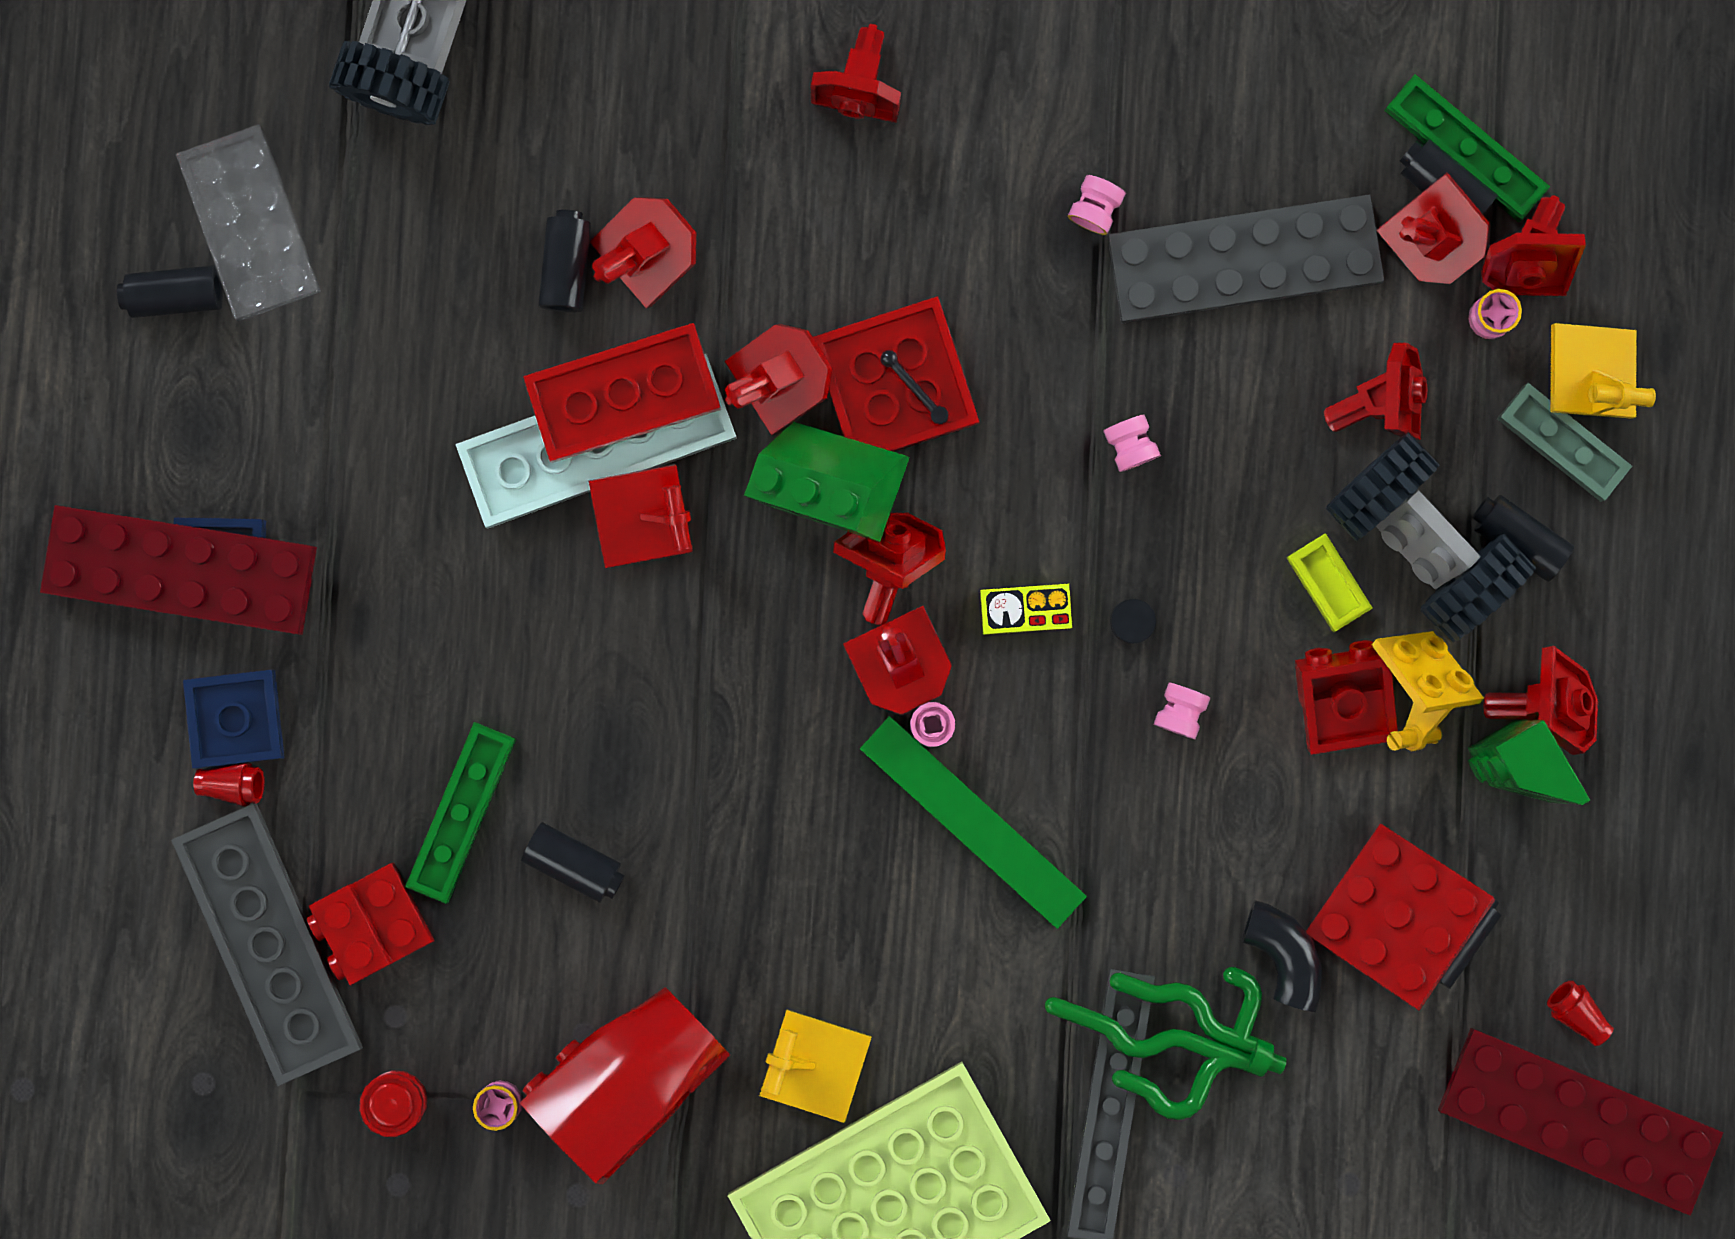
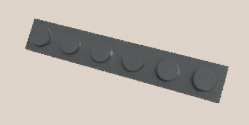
(1107, 1121)

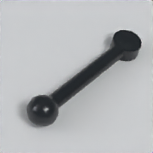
(938, 414)

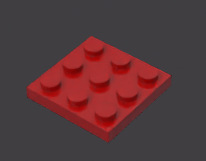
(874, 400)
(1400, 916)

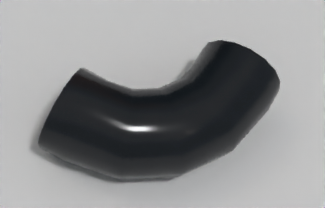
(1292, 953)

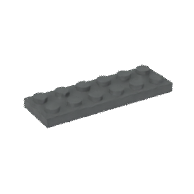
(1245, 258)
(267, 944)

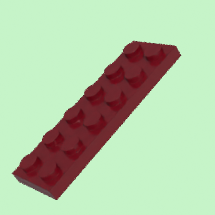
(178, 569)
(1580, 1121)

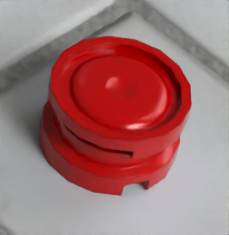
(393, 1103)

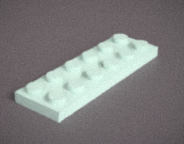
(515, 477)

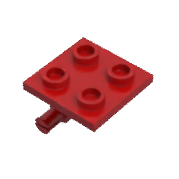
(640, 516)

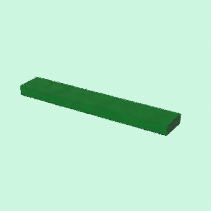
(973, 822)

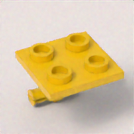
(1595, 372)
(1431, 681)
(815, 1066)

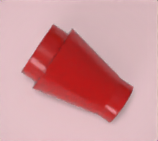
(233, 783)
(1577, 1010)

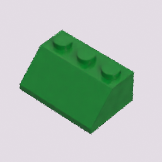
(828, 480)
(1526, 762)

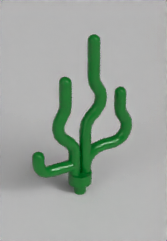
(1232, 1050)

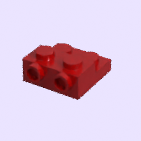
(1345, 698)
(369, 924)

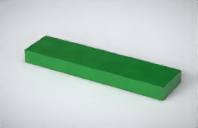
(1434, 118)
(460, 812)

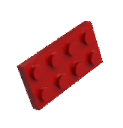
(622, 393)

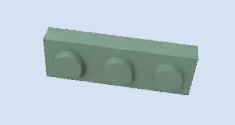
(1564, 443)

